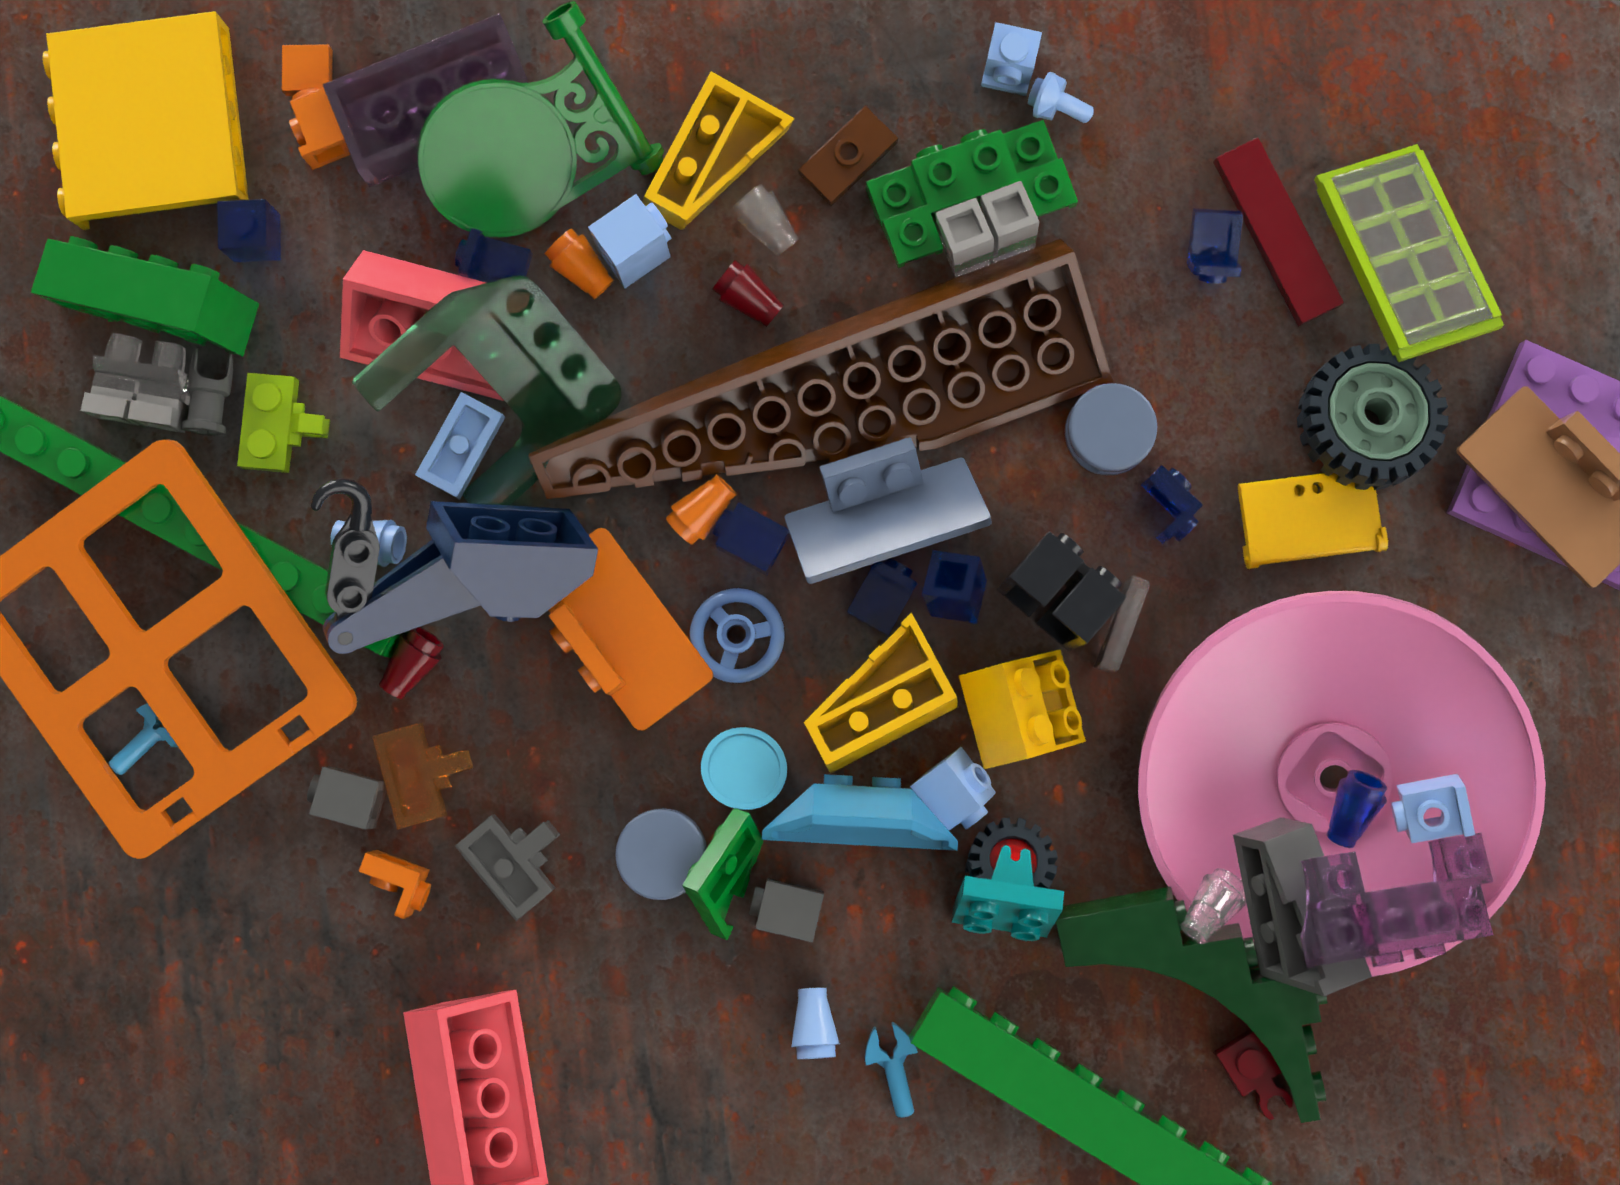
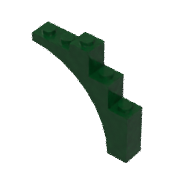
(1146, 934)

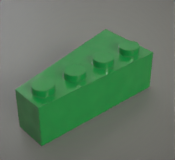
(145, 293)

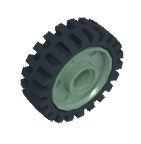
(1351, 444)

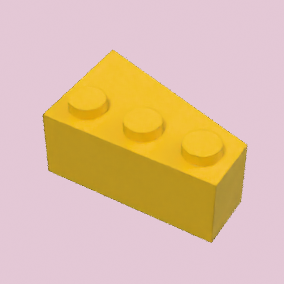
(883, 699)

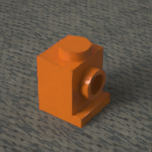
(317, 128)

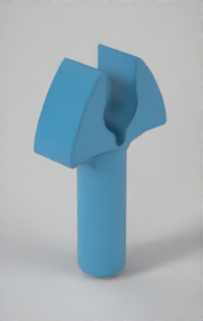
(141, 742)
(893, 1068)

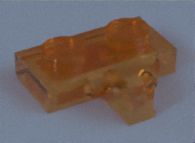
(416, 774)

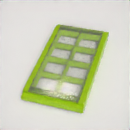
(1408, 253)

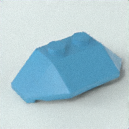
(860, 816)

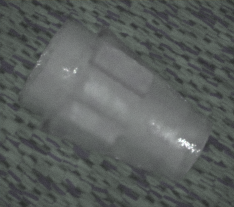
(765, 219)
(1214, 904)

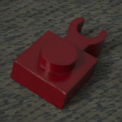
(1252, 1069)

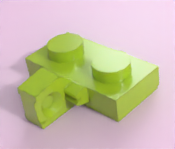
(274, 423)

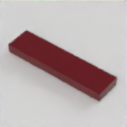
(1278, 231)

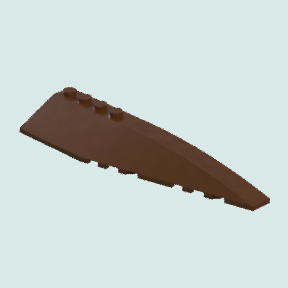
(910, 368)

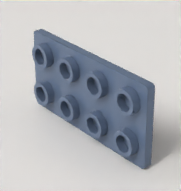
(883, 509)

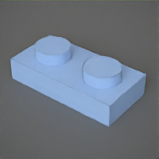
(460, 445)

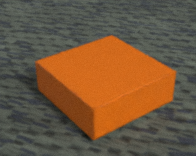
(305, 67)

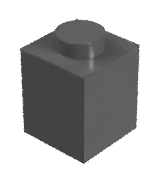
(346, 797)
(787, 909)

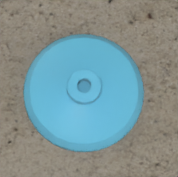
(744, 768)

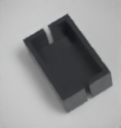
(1083, 605)

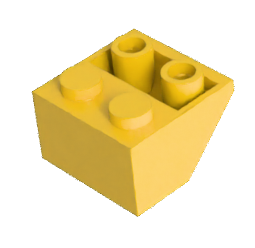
(1022, 709)

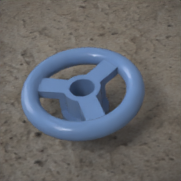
(772, 627)

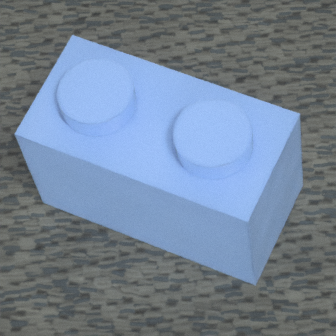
(632, 239)

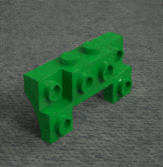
(949, 176)

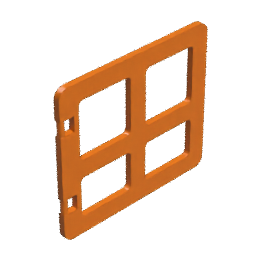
(142, 656)

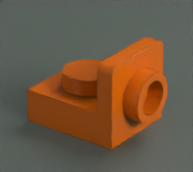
(391, 873)

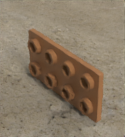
(1555, 479)

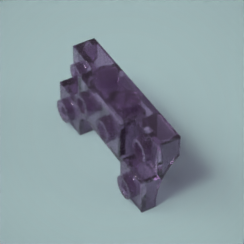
(1380, 924)

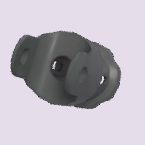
(207, 400)

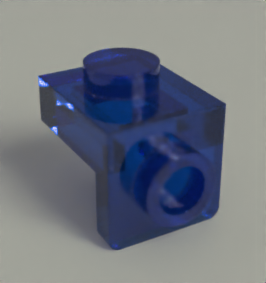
(1215, 244)
(1173, 493)

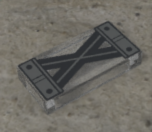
(1122, 625)

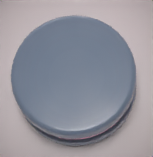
(1110, 429)
(658, 852)

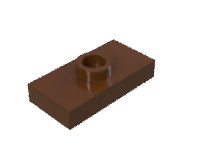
(848, 155)

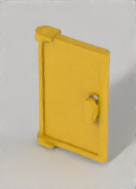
(1292, 522)

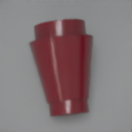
(747, 293)
(410, 661)

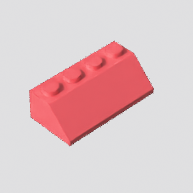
(387, 298)
(475, 1092)

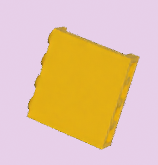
(145, 117)

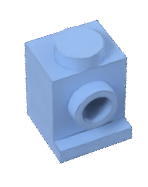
(1011, 59)
(1443, 792)

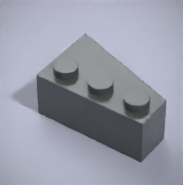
(1276, 905)

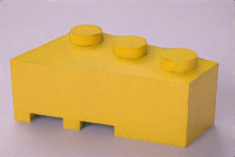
(713, 148)

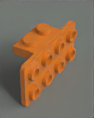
(628, 639)

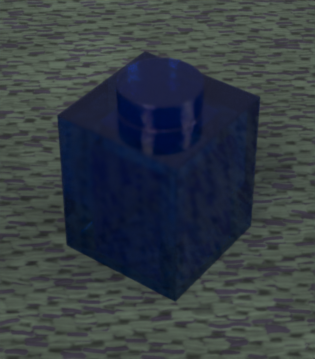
(249, 230)
(750, 538)
(954, 586)

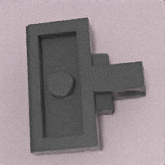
(510, 862)

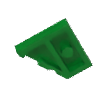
(724, 870)

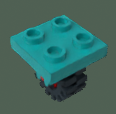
(1009, 883)

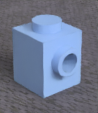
(955, 790)

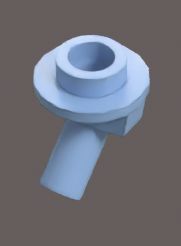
(1049, 96)

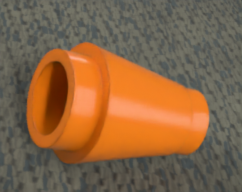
(579, 263)
(701, 509)

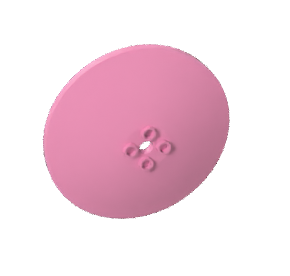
(1349, 687)

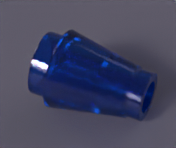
(1355, 807)

